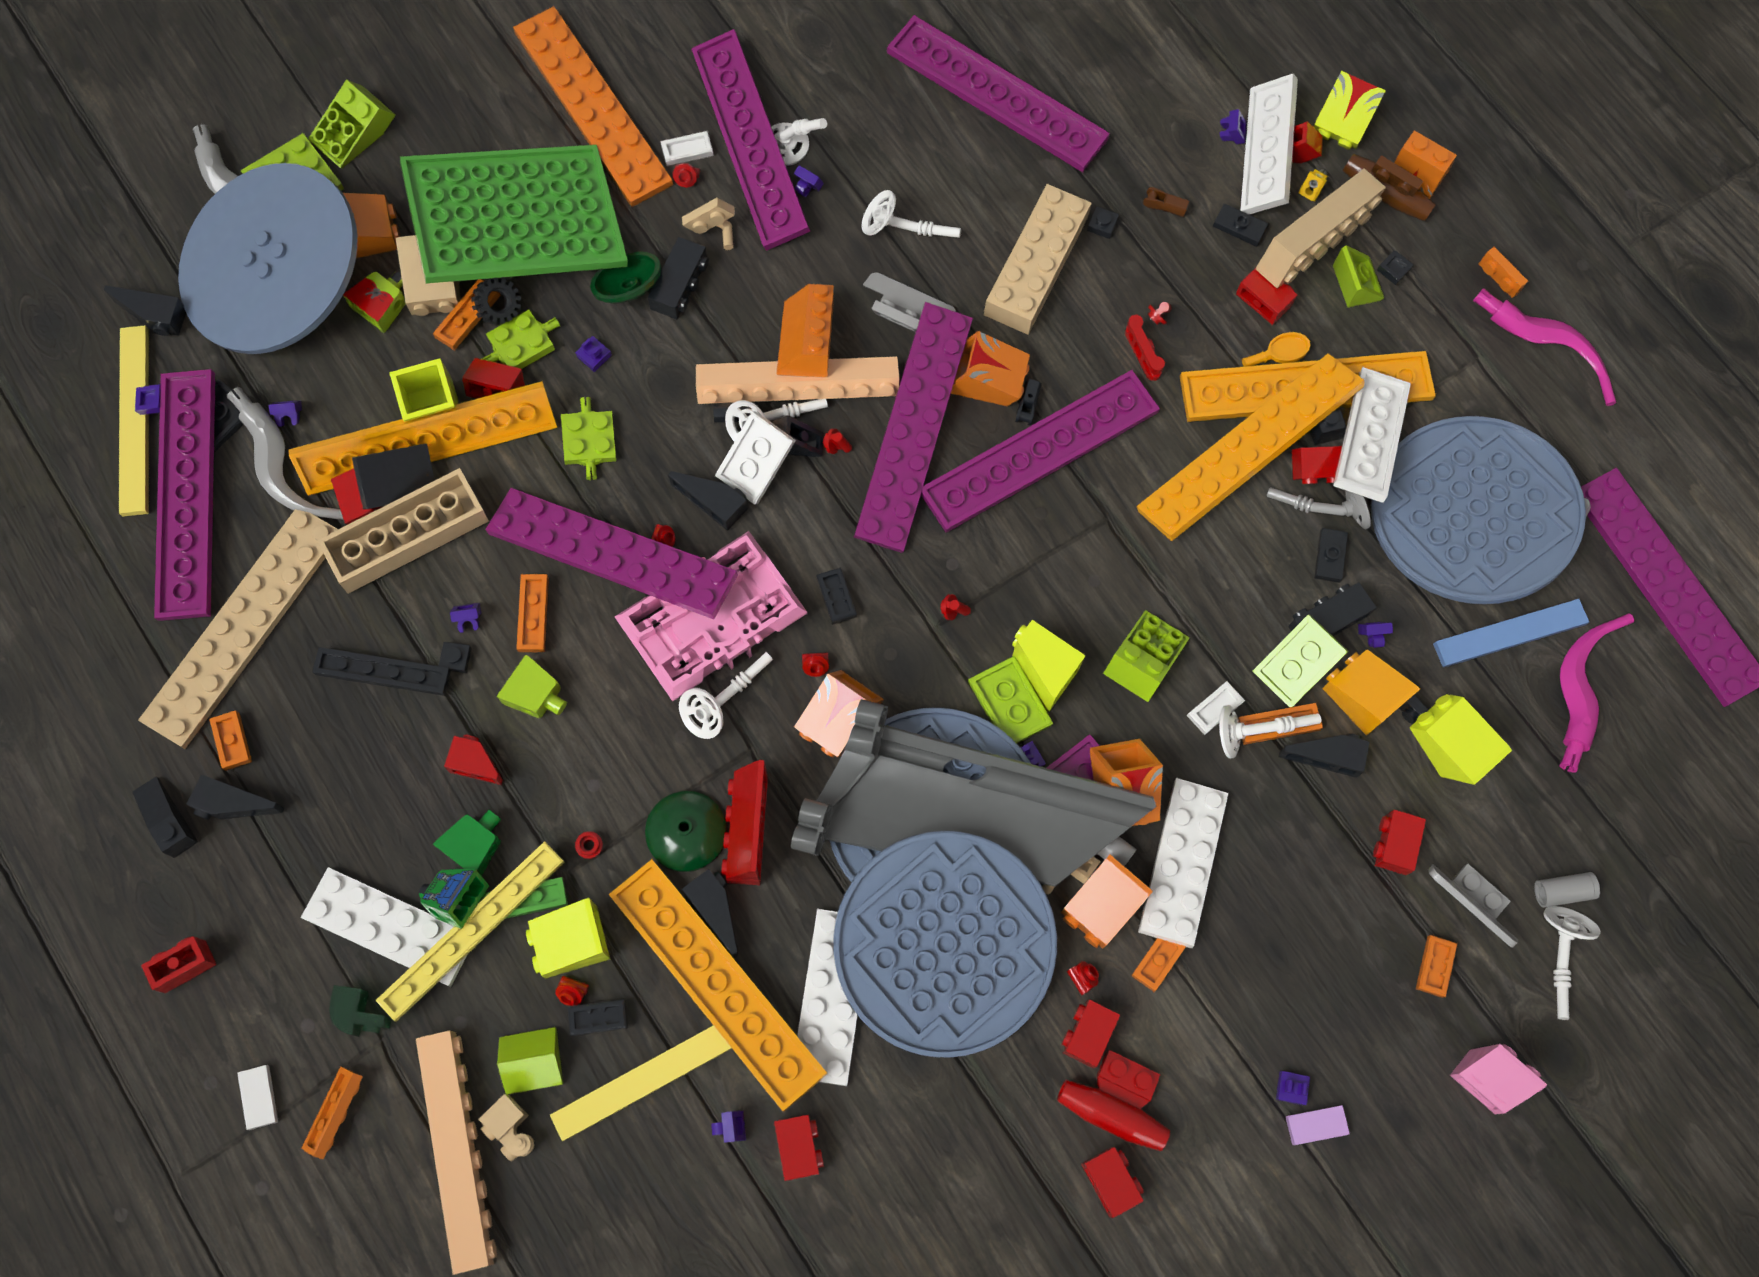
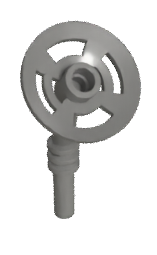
(1354, 505)

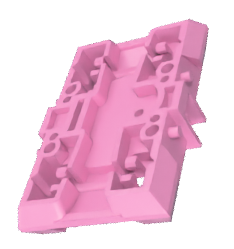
(696, 637)

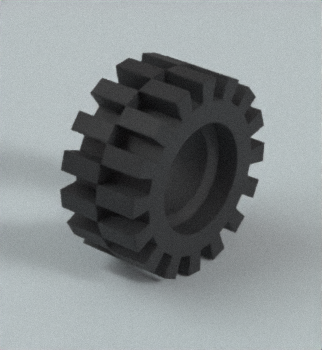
(481, 301)

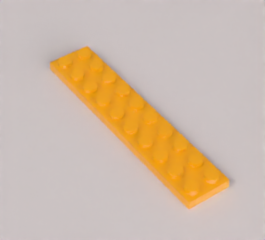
(1245, 389)
(447, 434)
(1250, 446)
(718, 985)

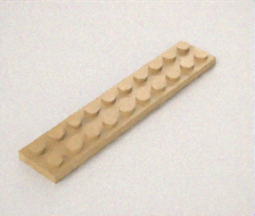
(238, 630)

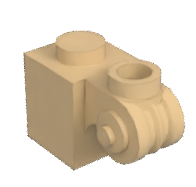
(502, 1122)

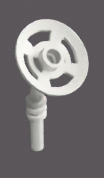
(790, 134)
(884, 216)
(790, 410)
(712, 708)
(1233, 730)
(1568, 931)

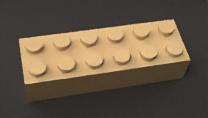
(1320, 229)
(1037, 259)
(402, 531)

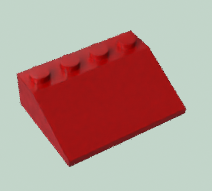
(746, 825)

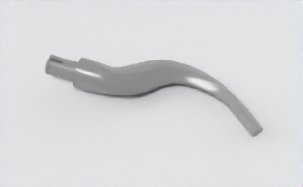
(210, 160)
(269, 456)

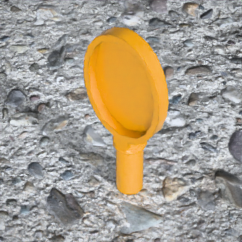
(1282, 349)

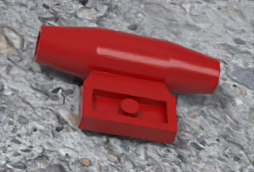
(1118, 1101)

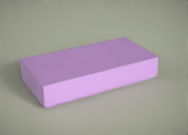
(1317, 1125)

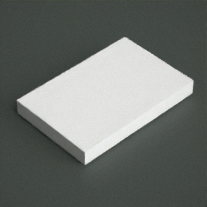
(755, 457)

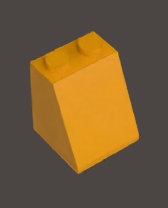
(1368, 690)

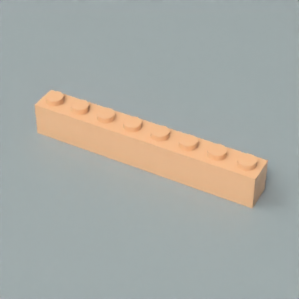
(761, 383)
(455, 1152)

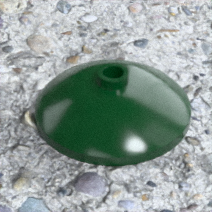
(628, 282)
(688, 849)

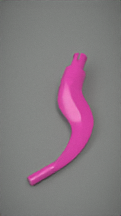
(1544, 332)
(1579, 694)

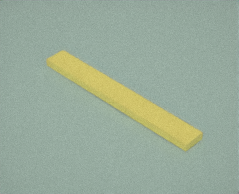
(133, 426)
(459, 942)
(639, 1082)

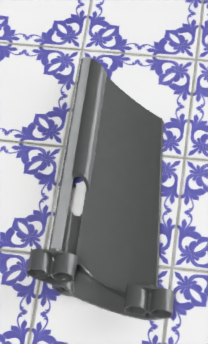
(896, 788)

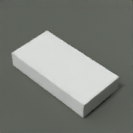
(687, 148)
(1208, 712)
(257, 1097)

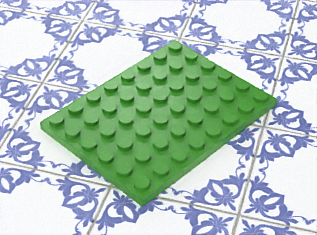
(512, 213)

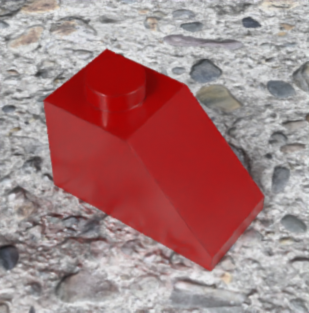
(1306, 143)
(470, 759)

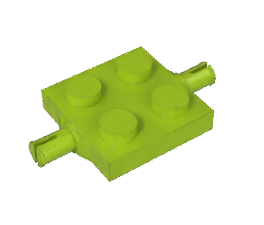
(521, 340)
(588, 438)

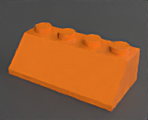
(806, 332)

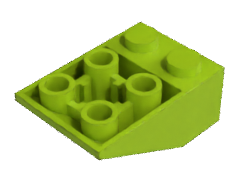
(350, 124)
(1146, 655)

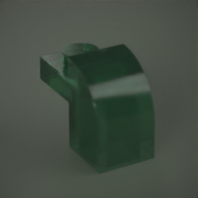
(349, 1015)

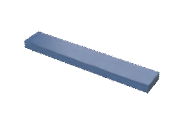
(1511, 633)

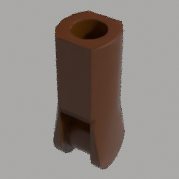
(1162, 201)

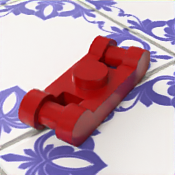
(1143, 348)

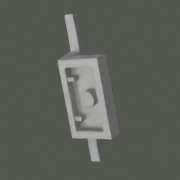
(900, 302)
(1478, 897)

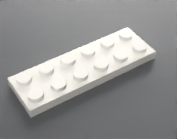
(1269, 145)
(1372, 436)
(1183, 863)
(376, 920)
(826, 1015)

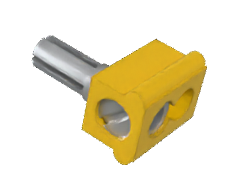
(1315, 180)

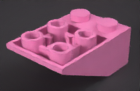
(1497, 1077)

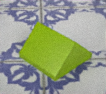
(1357, 277)
(529, 1061)

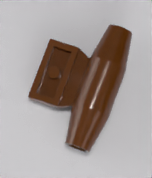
(1401, 186)

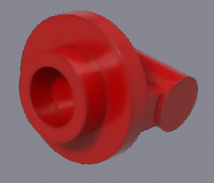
(685, 174)
(1157, 315)
(835, 440)
(664, 534)
(951, 606)
(815, 664)
(1084, 977)
(570, 991)

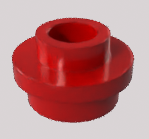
(583, 839)

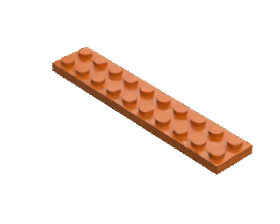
(593, 106)

